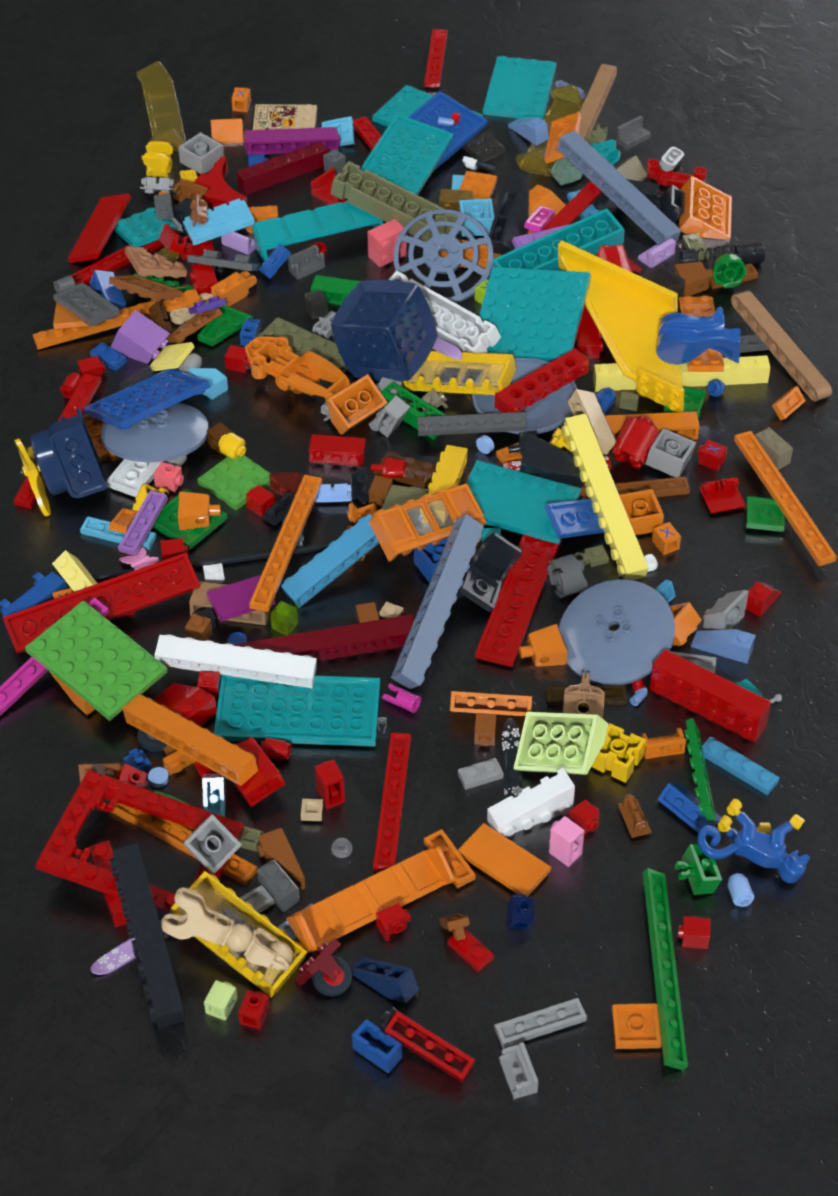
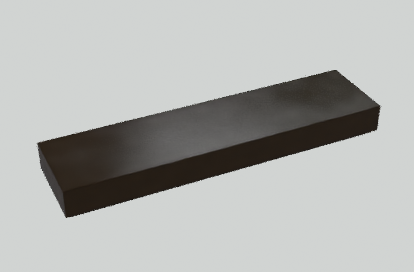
(613, 694)

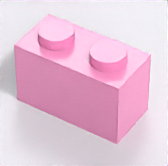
(566, 841)

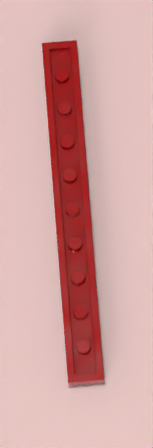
(81, 398)

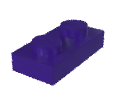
(213, 303)

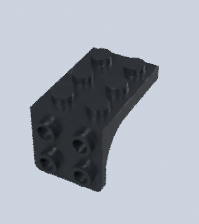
(488, 570)

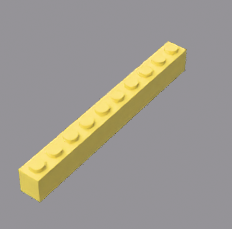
(748, 371)
(605, 498)

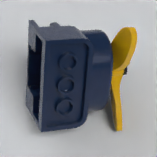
(65, 459)

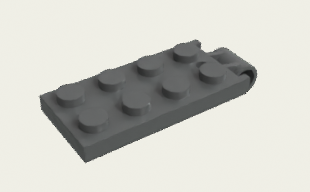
(83, 302)

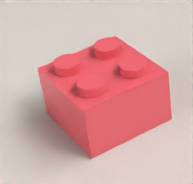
(382, 242)

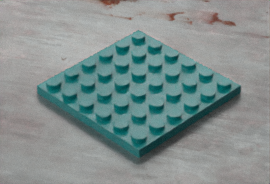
(535, 310)

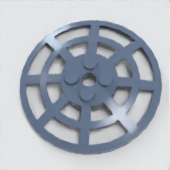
(446, 243)

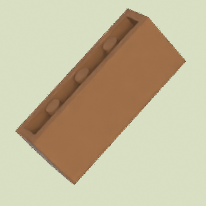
(200, 602)

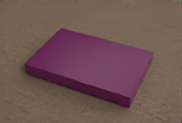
(234, 598)

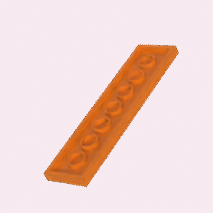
(702, 307)

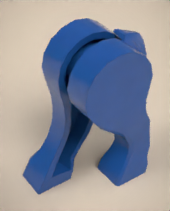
(687, 336)

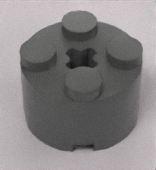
(567, 575)

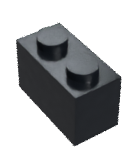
(672, 203)

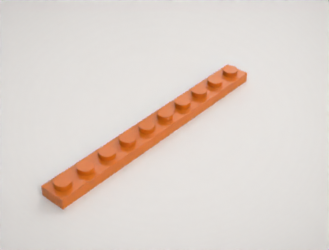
(56, 336)
(785, 499)
(285, 544)

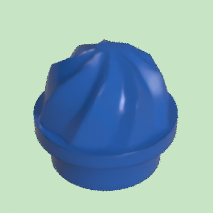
(716, 387)

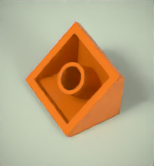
(227, 131)

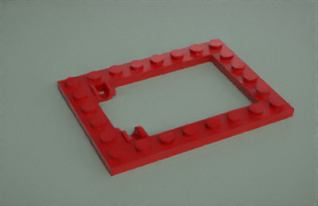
(95, 787)

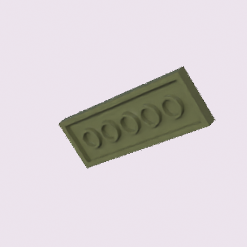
(303, 341)

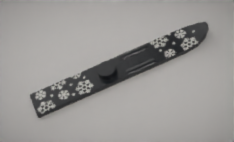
(510, 744)

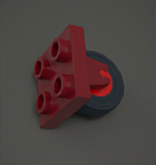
(329, 973)

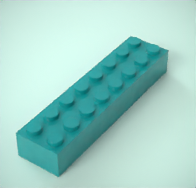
(585, 234)

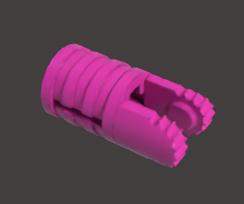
(403, 699)

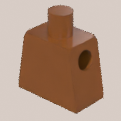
(695, 277)

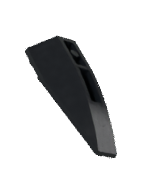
(511, 213)

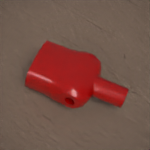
(391, 468)

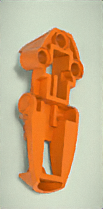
(291, 371)

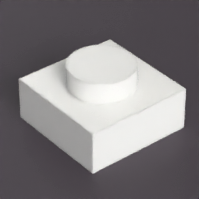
(214, 573)

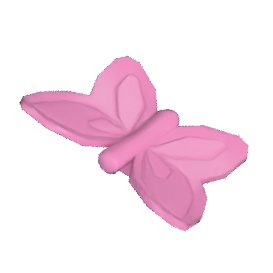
(140, 560)

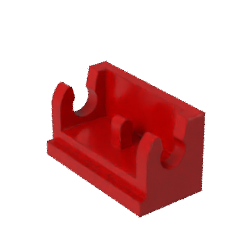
(170, 238)

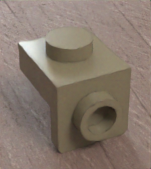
(435, 399)

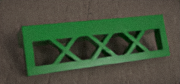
(412, 413)

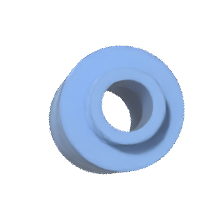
(740, 890)

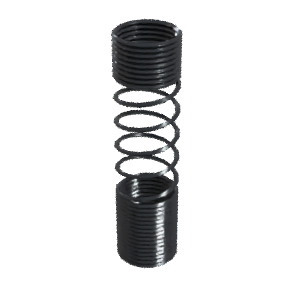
(747, 252)

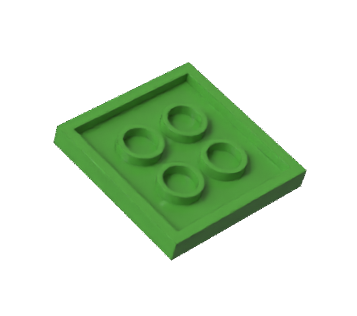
(234, 479)

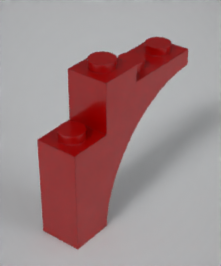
(218, 190)

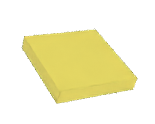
(172, 356)

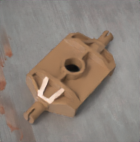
(584, 696)

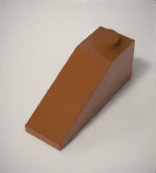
(276, 847)

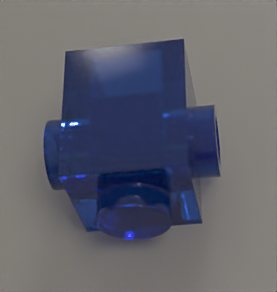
(520, 912)

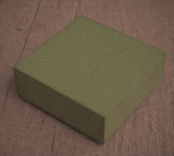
(629, 401)
(249, 838)

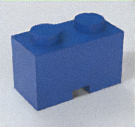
(377, 1046)

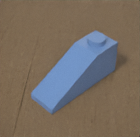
(531, 128)
(726, 643)

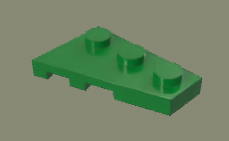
(223, 326)

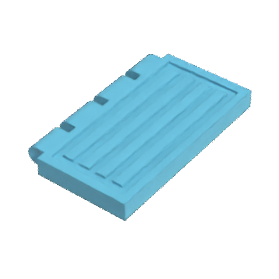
(220, 222)

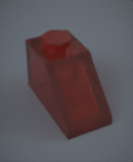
(285, 482)

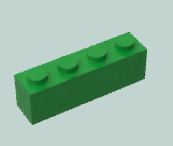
(333, 288)

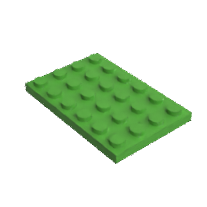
(96, 660)

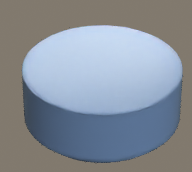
(485, 444)
(158, 777)

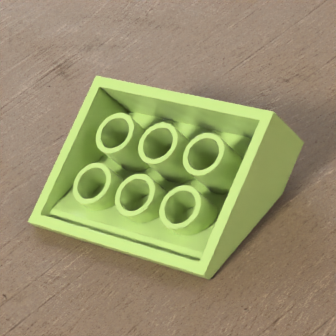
(560, 742)

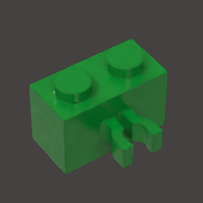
(700, 870)

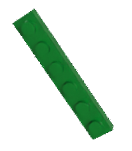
(700, 775)

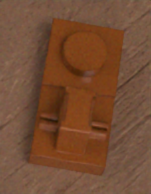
(455, 923)

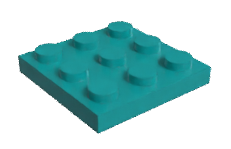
(141, 228)

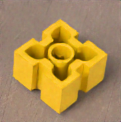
(620, 753)

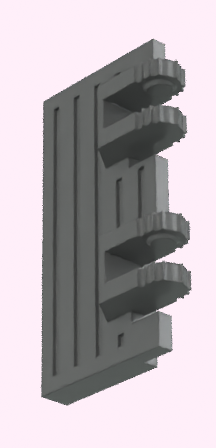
(214, 258)

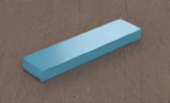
(100, 529)

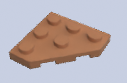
(153, 265)

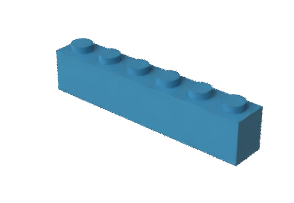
(331, 562)

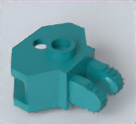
(608, 150)

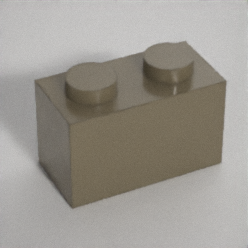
(775, 447)

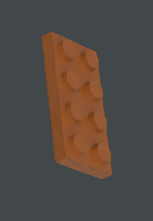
(145, 287)

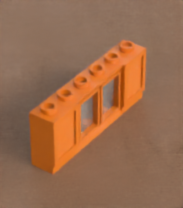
(423, 520)

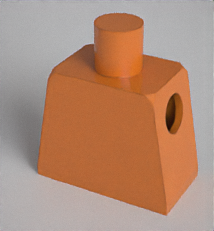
(195, 510)
(545, 647)

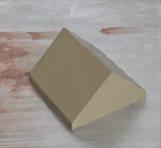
(632, 169)

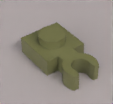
(597, 135)
(593, 556)

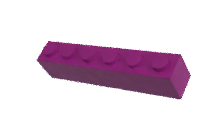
(288, 140)

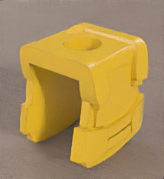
(158, 159)

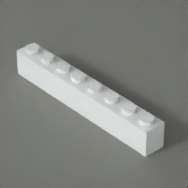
(236, 661)

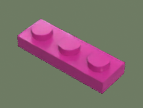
(539, 219)

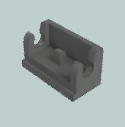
(306, 262)

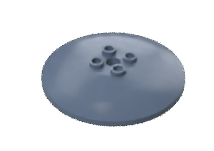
(542, 415)
(158, 437)
(621, 654)

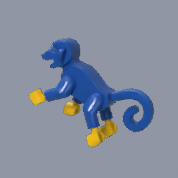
(756, 843)

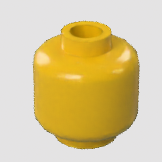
(232, 445)

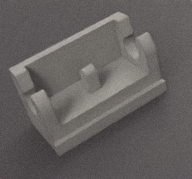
(518, 1071)

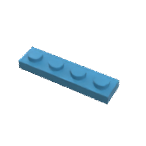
(739, 766)

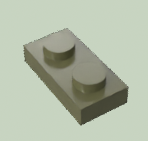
(694, 241)

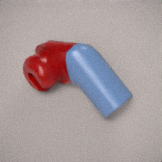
(449, 121)
(640, 692)

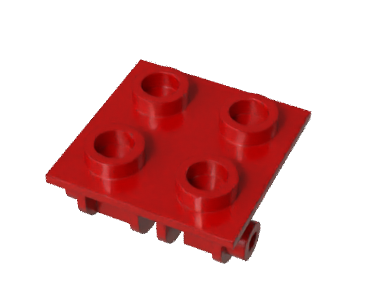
(722, 495)

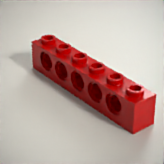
(542, 382)

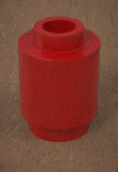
(70, 384)
(276, 749)

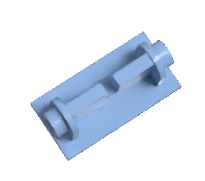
(338, 493)

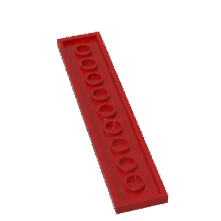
(120, 595)
(516, 602)

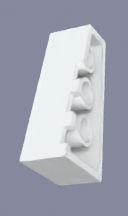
(533, 805)

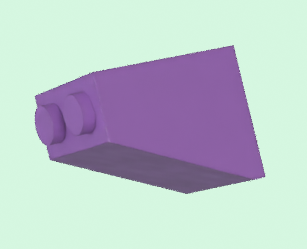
(140, 338)

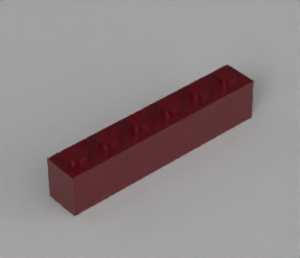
(281, 168)

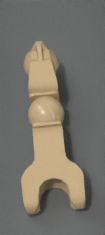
(200, 921)

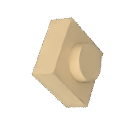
(390, 610)
(312, 810)

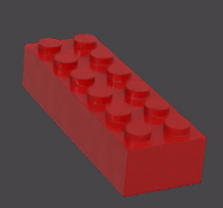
(710, 695)

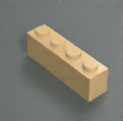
(586, 403)

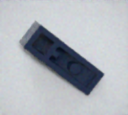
(387, 978)

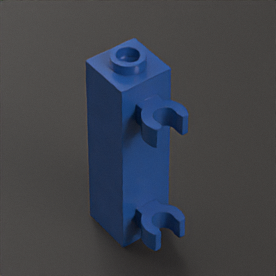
(36, 595)

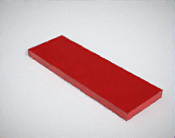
(99, 228)

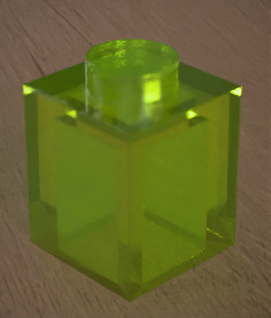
(284, 618)

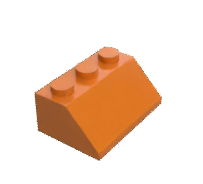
(355, 404)

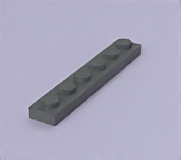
(471, 423)

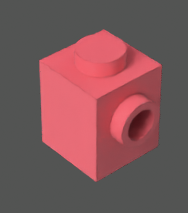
(168, 476)

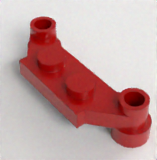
(672, 178)

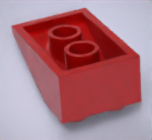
(188, 701)

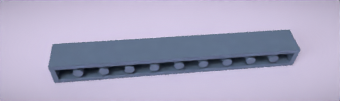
(617, 188)
(437, 602)

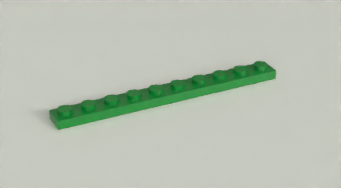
(665, 970)

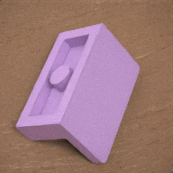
(238, 242)
(658, 253)

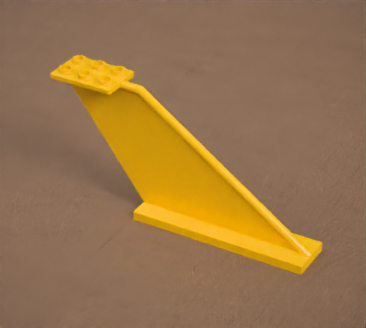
(628, 318)

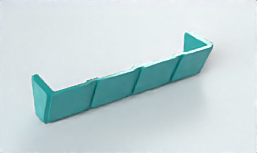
(310, 225)

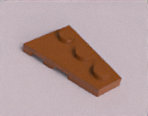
(193, 325)

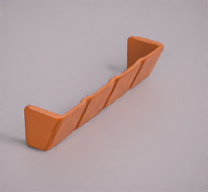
(362, 901)

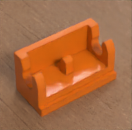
(664, 745)

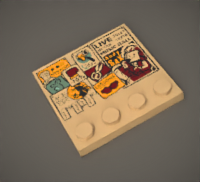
(284, 116)

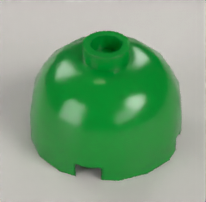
(729, 270)

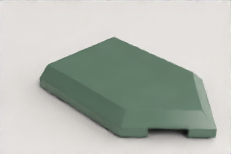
(565, 171)

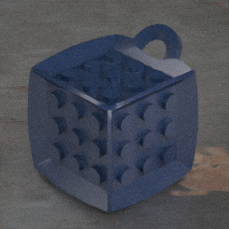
(384, 330)

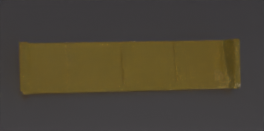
(566, 102)
(162, 105)

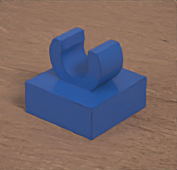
(137, 760)

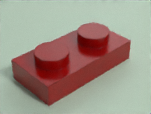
(471, 951)

